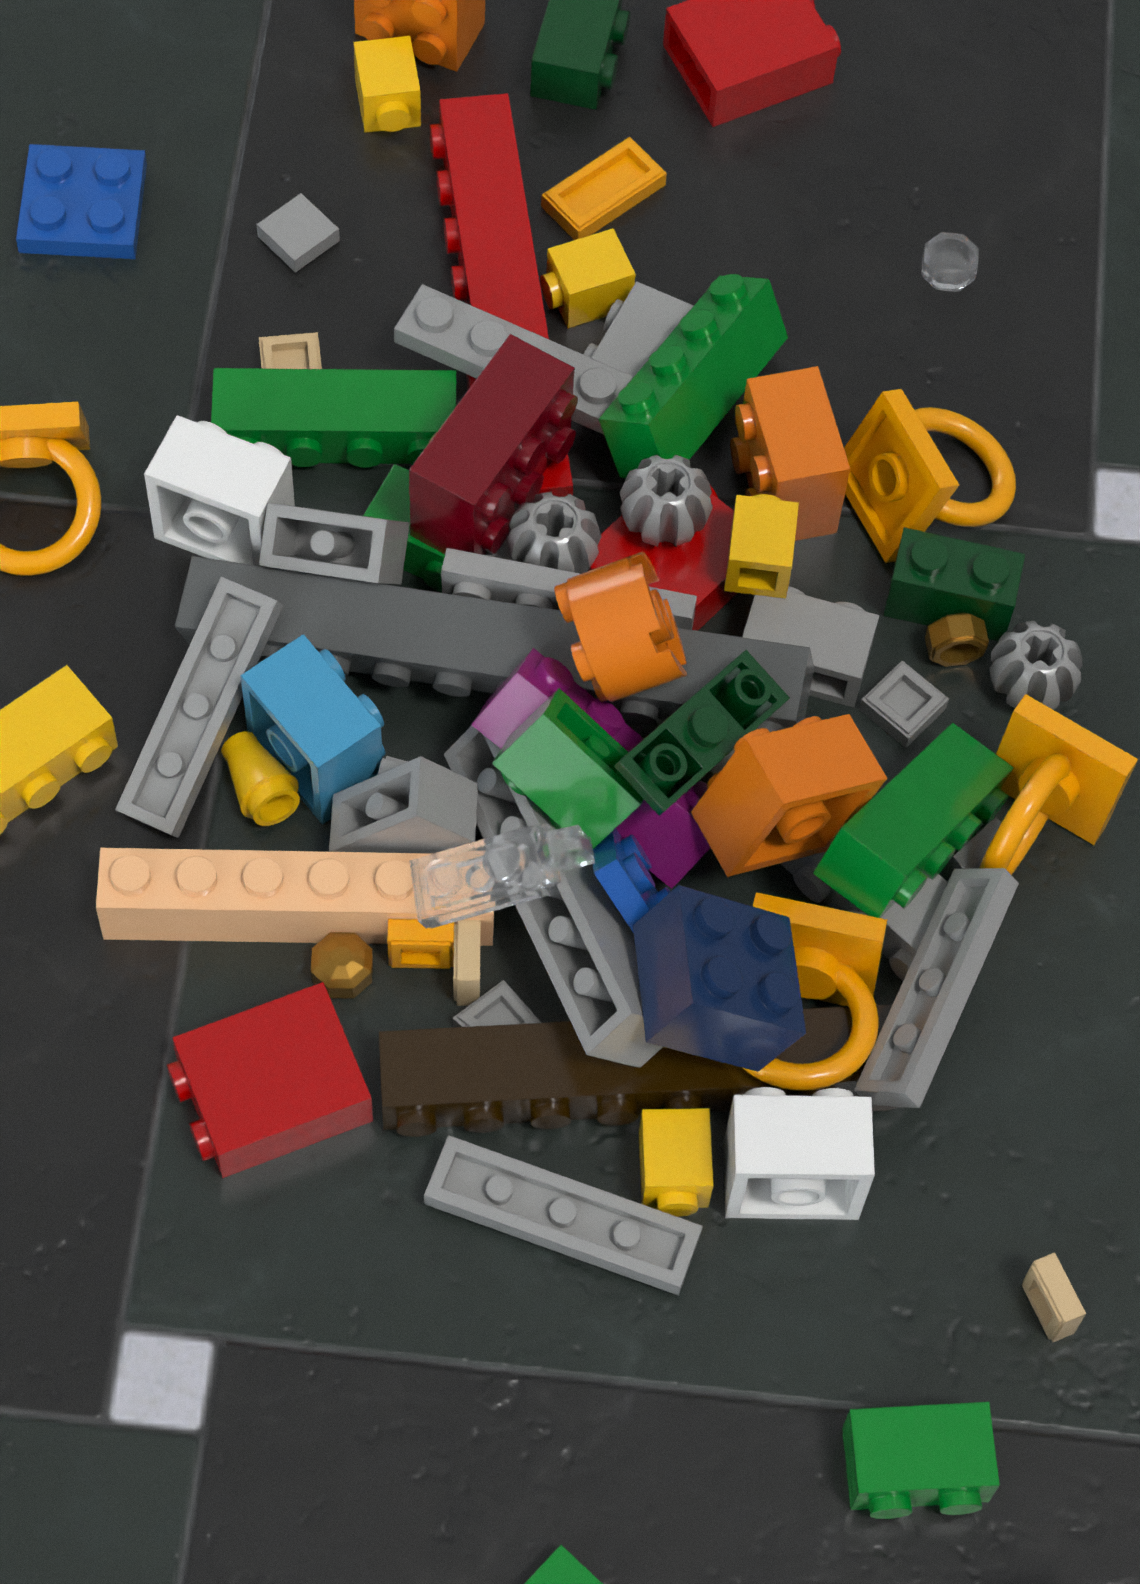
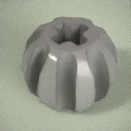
(666, 500)
(554, 533)
(1037, 664)

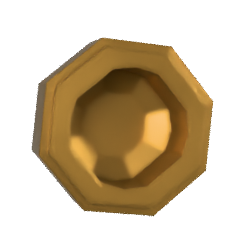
(956, 639)
(342, 964)

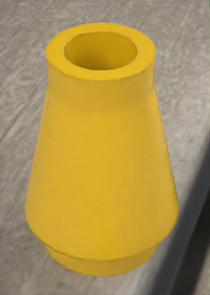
(260, 781)

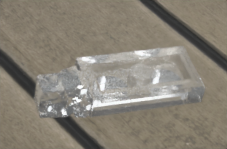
(495, 872)

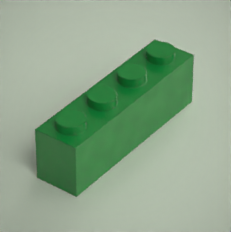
(695, 373)
(335, 412)
(915, 823)

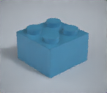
(313, 722)

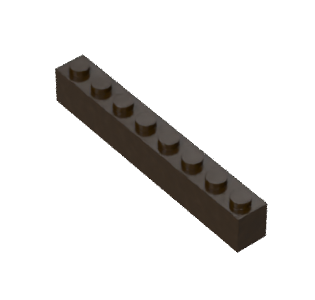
(545, 1078)

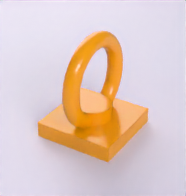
(35, 438)
(904, 480)
(1056, 776)
(837, 965)

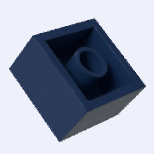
(718, 979)

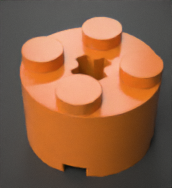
(623, 628)

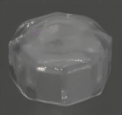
(950, 261)

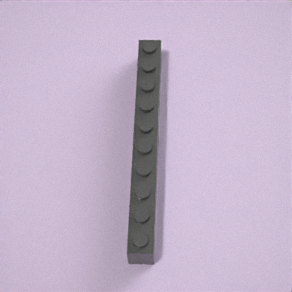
(468, 640)

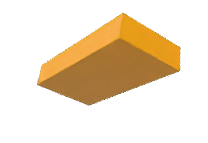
(603, 189)

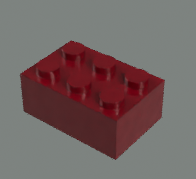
(493, 450)

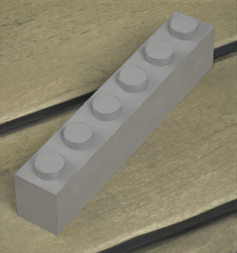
(574, 929)

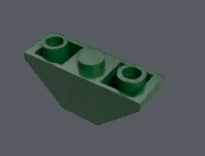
(701, 732)

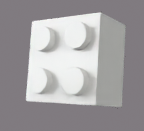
(214, 491)
(798, 1155)

